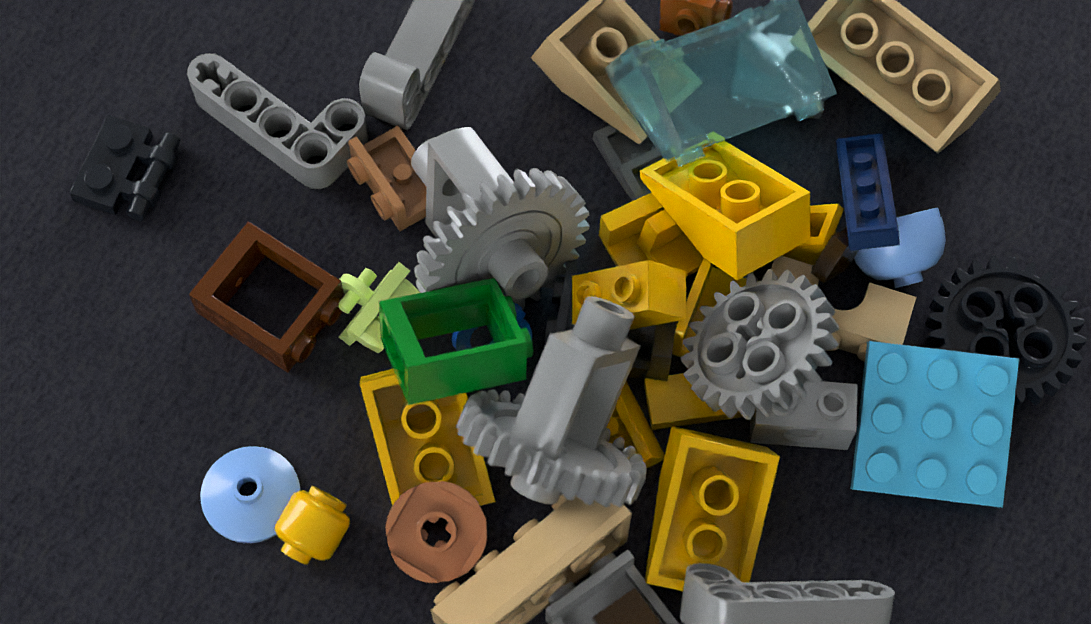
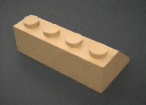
(904, 67)
(543, 559)

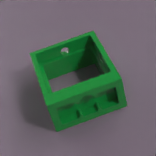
(448, 311)

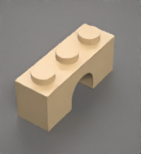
(879, 317)

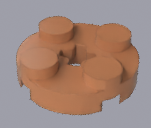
(408, 538)

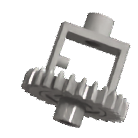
(493, 224)
(559, 431)

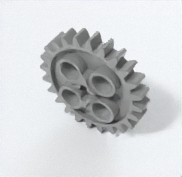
(760, 344)

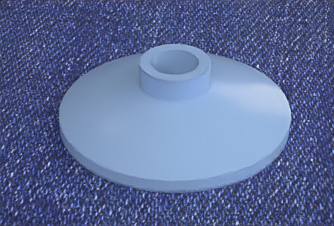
(253, 516)

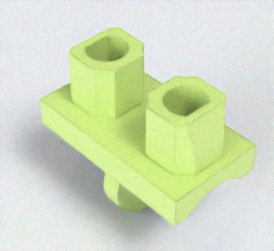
(366, 323)

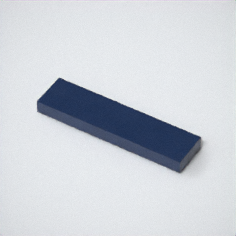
(867, 193)

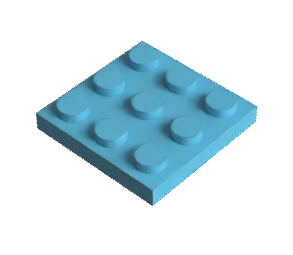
(934, 424)

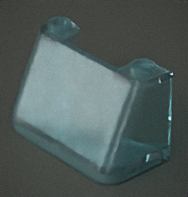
(723, 80)

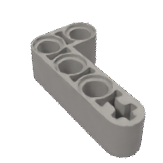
(399, 82)
(272, 115)
(718, 597)

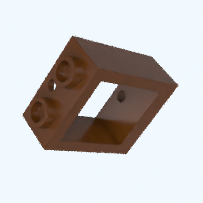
(231, 272)

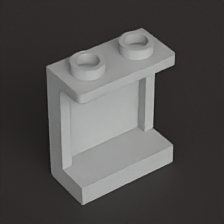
(609, 581)

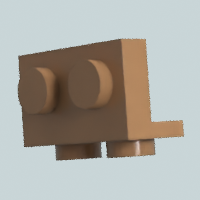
(389, 173)

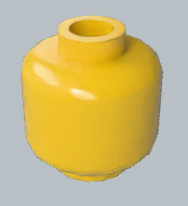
(312, 525)

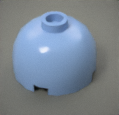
(919, 249)

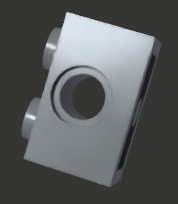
(819, 420)

